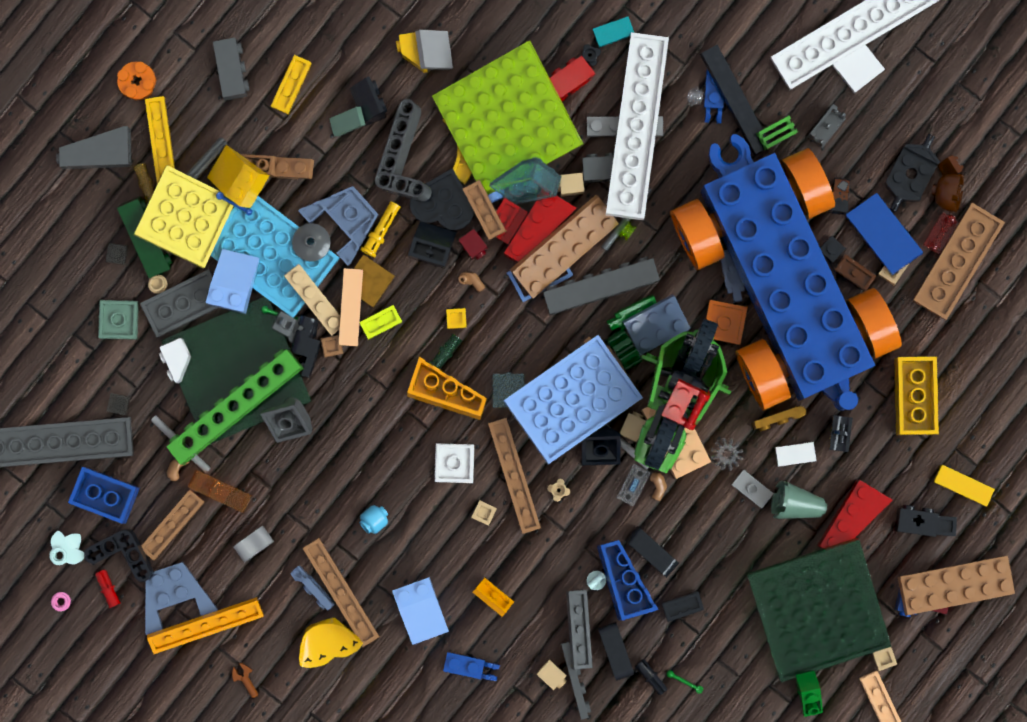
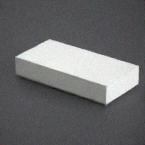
(795, 454)

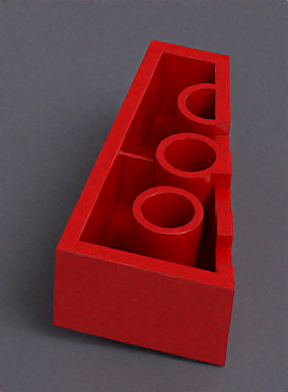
(571, 77)
(539, 224)
(854, 514)

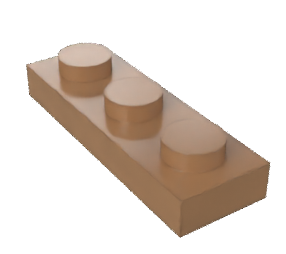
(484, 210)

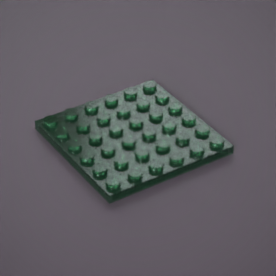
(228, 352)
(819, 609)

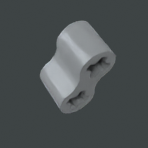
(253, 544)

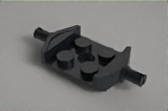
(922, 161)

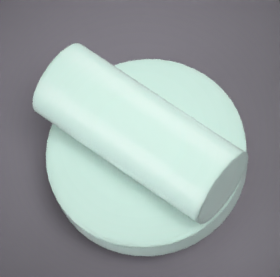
(596, 580)

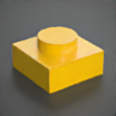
(456, 318)

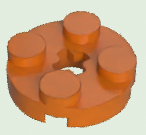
(126, 76)

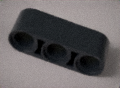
(652, 551)
(616, 651)

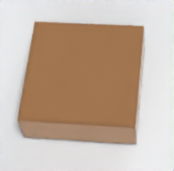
(331, 347)

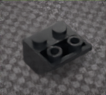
(366, 97)
(432, 244)

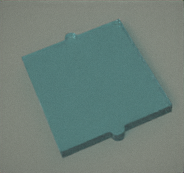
(504, 386)

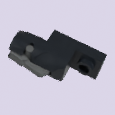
(304, 343)

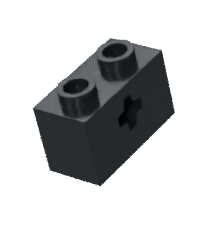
(905, 522)

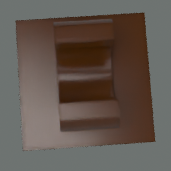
(950, 165)

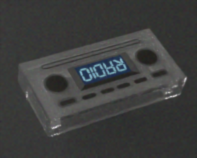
(633, 485)

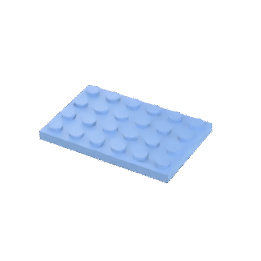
(573, 399)

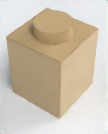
(571, 184)
(632, 426)
(552, 675)

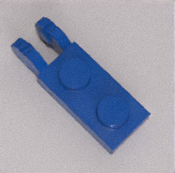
(713, 99)
(468, 666)

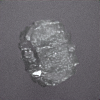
(730, 448)

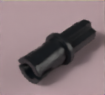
(651, 677)

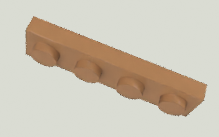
(172, 524)

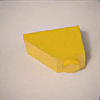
(408, 47)

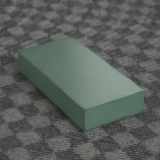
(347, 121)

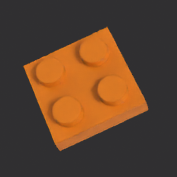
(729, 320)

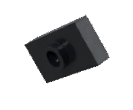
(682, 606)

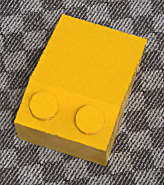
(237, 177)

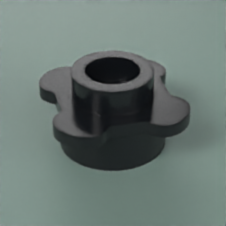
(587, 49)

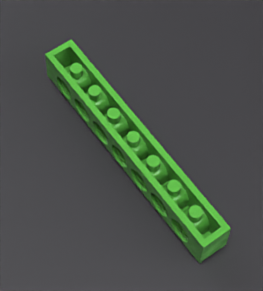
(290, 369)

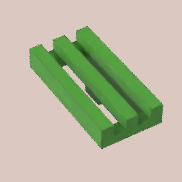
(789, 126)

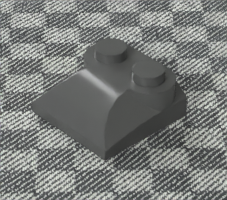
(287, 420)

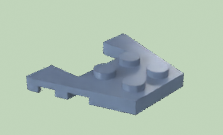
(350, 213)
(169, 588)

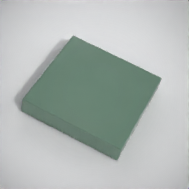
(118, 319)

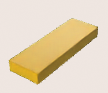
(291, 84)
(963, 485)

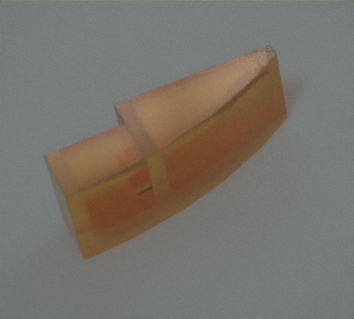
(219, 491)

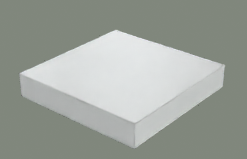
(858, 68)
(454, 463)

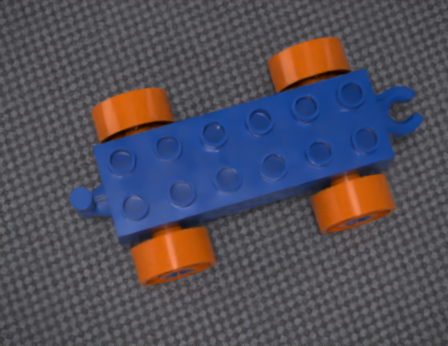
(764, 225)

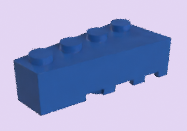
(624, 582)

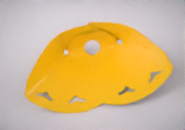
(326, 639)

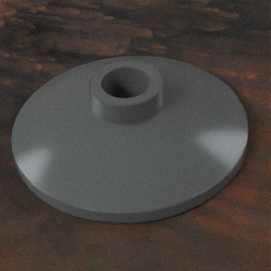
(315, 251)

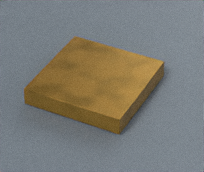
(374, 280)

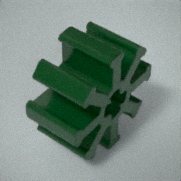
(624, 350)

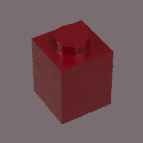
(473, 245)

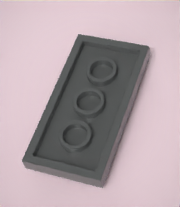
(179, 304)

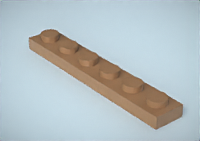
(514, 475)
(341, 592)

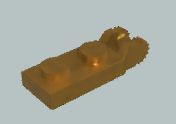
(780, 418)

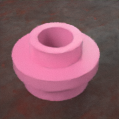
(54, 601)

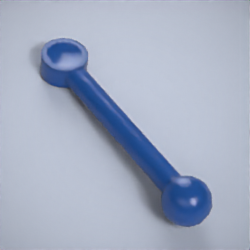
(248, 211)

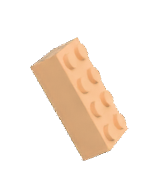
(692, 455)

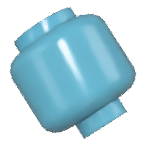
(374, 519)

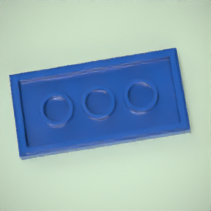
(884, 234)

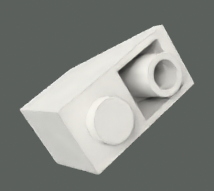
(177, 358)

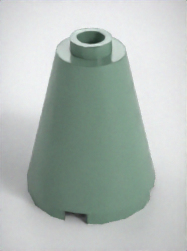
(796, 503)

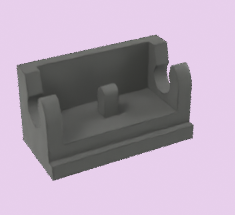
(827, 126)

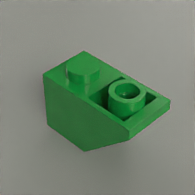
(809, 693)

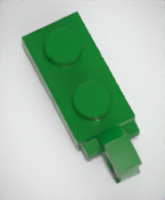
(629, 311)

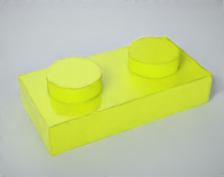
(380, 322)

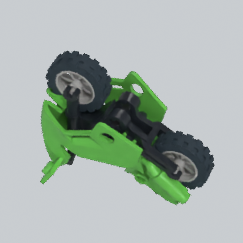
(693, 358)

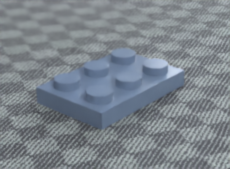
(656, 324)

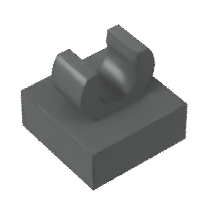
(283, 324)

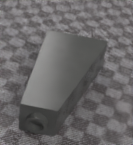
(100, 151)

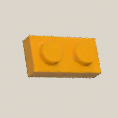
(493, 597)

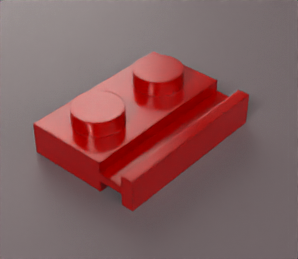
(511, 217)

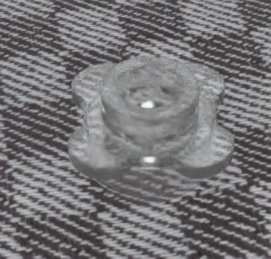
(695, 96)

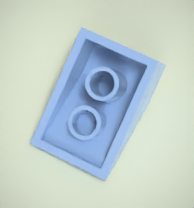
(233, 281)
(420, 610)

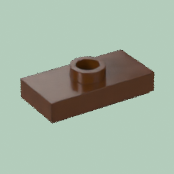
(854, 273)

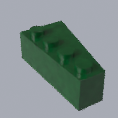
(151, 256)

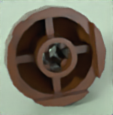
(948, 191)

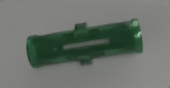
(446, 351)

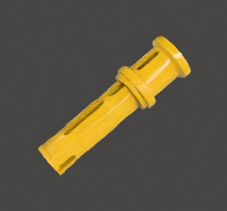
(376, 237)

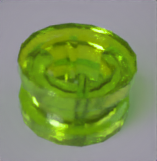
(627, 231)

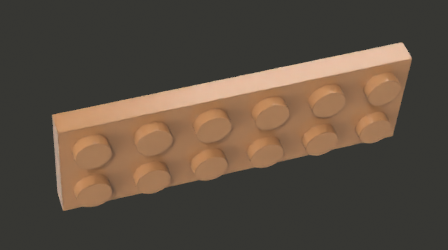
(564, 247)
(958, 261)
(956, 585)

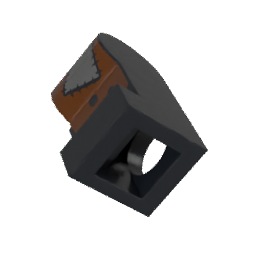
(841, 195)

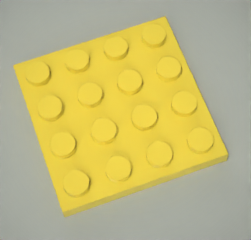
(184, 217)

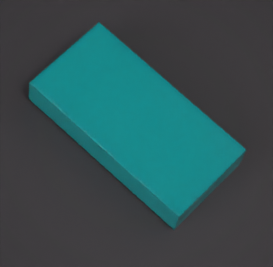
(613, 31)

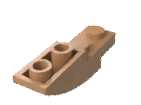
(283, 167)

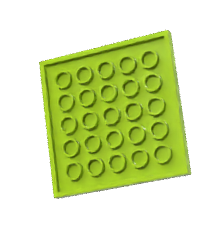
(507, 115)

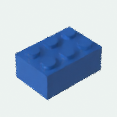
(103, 495)

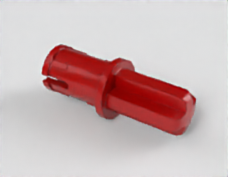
(107, 588)

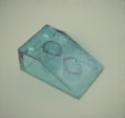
(528, 182)

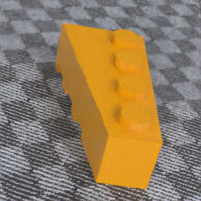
(439, 389)

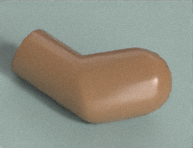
(173, 470)
(660, 485)

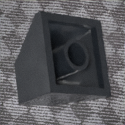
(602, 447)

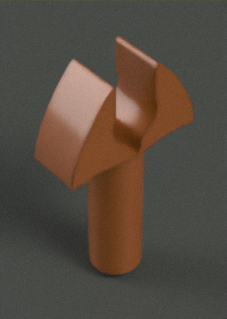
(245, 679)

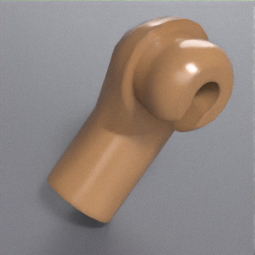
(471, 279)

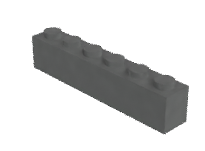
(602, 286)

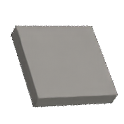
(434, 49)

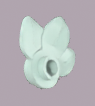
(68, 546)

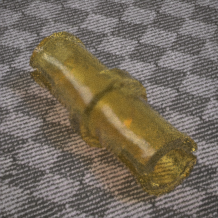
(145, 181)

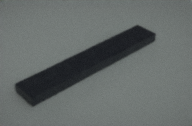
(733, 97)

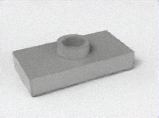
(752, 489)

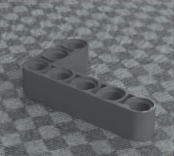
(400, 155)

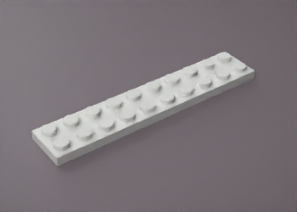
(843, 37)
(637, 126)

